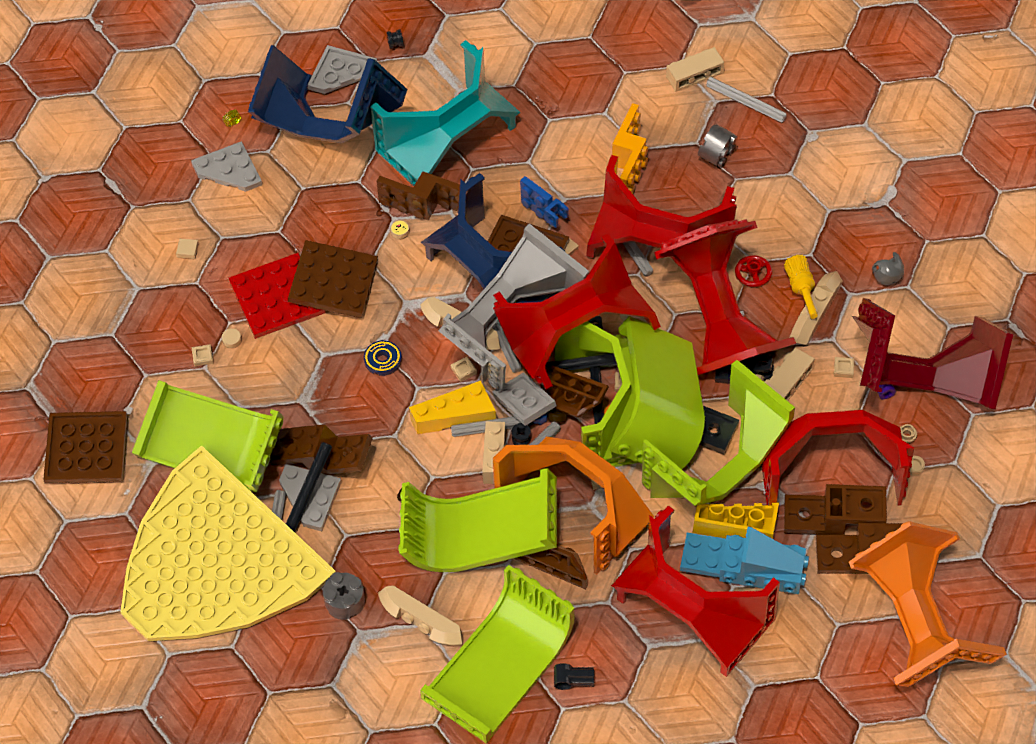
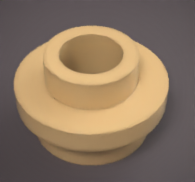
(909, 429)

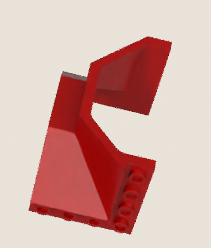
(630, 221)
(704, 258)
(536, 326)
(883, 435)
(723, 620)

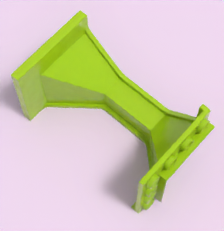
(589, 341)
(763, 421)

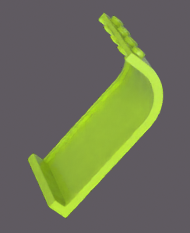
(667, 395)
(184, 421)
(479, 526)
(502, 656)

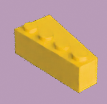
(453, 408)
(723, 520)

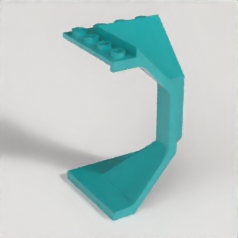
(421, 138)

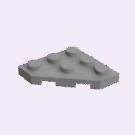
(337, 69)
(228, 167)
(320, 499)

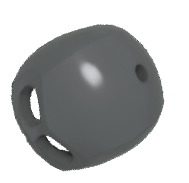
(889, 270)

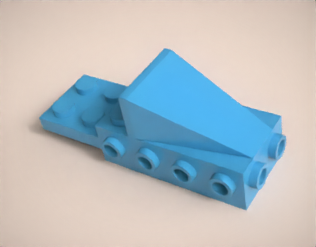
(746, 560)

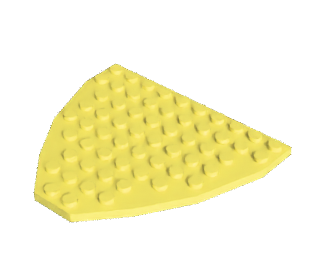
(213, 558)

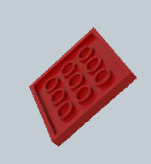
(265, 294)

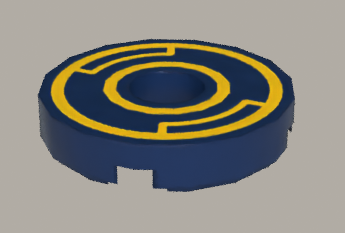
(378, 349)

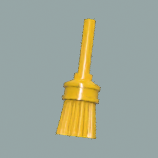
(801, 280)

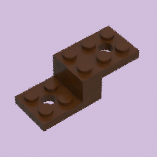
(421, 198)
(303, 442)
(835, 509)
(849, 546)

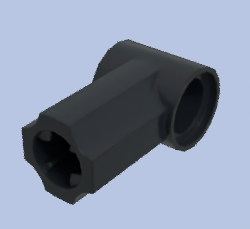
(567, 676)

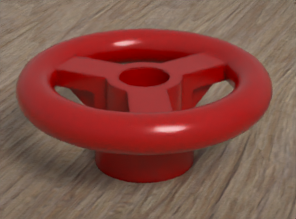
(753, 267)

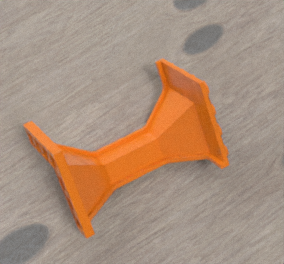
(625, 508)
(905, 570)

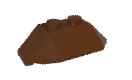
(573, 392)
(558, 562)

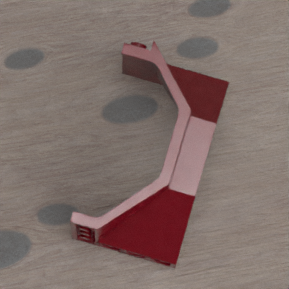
(965, 369)

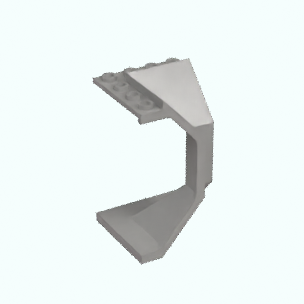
(531, 270)

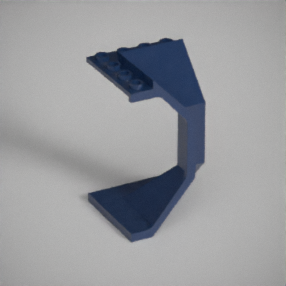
(282, 101)
(467, 244)

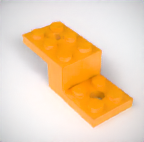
(630, 148)

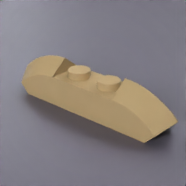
(822, 298)
(436, 310)
(413, 611)

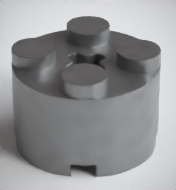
(717, 144)
(343, 595)

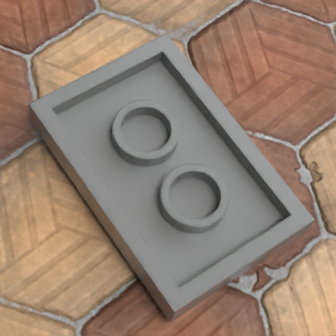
(524, 399)

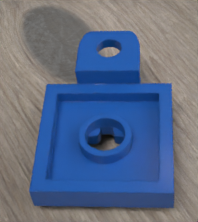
(542, 202)

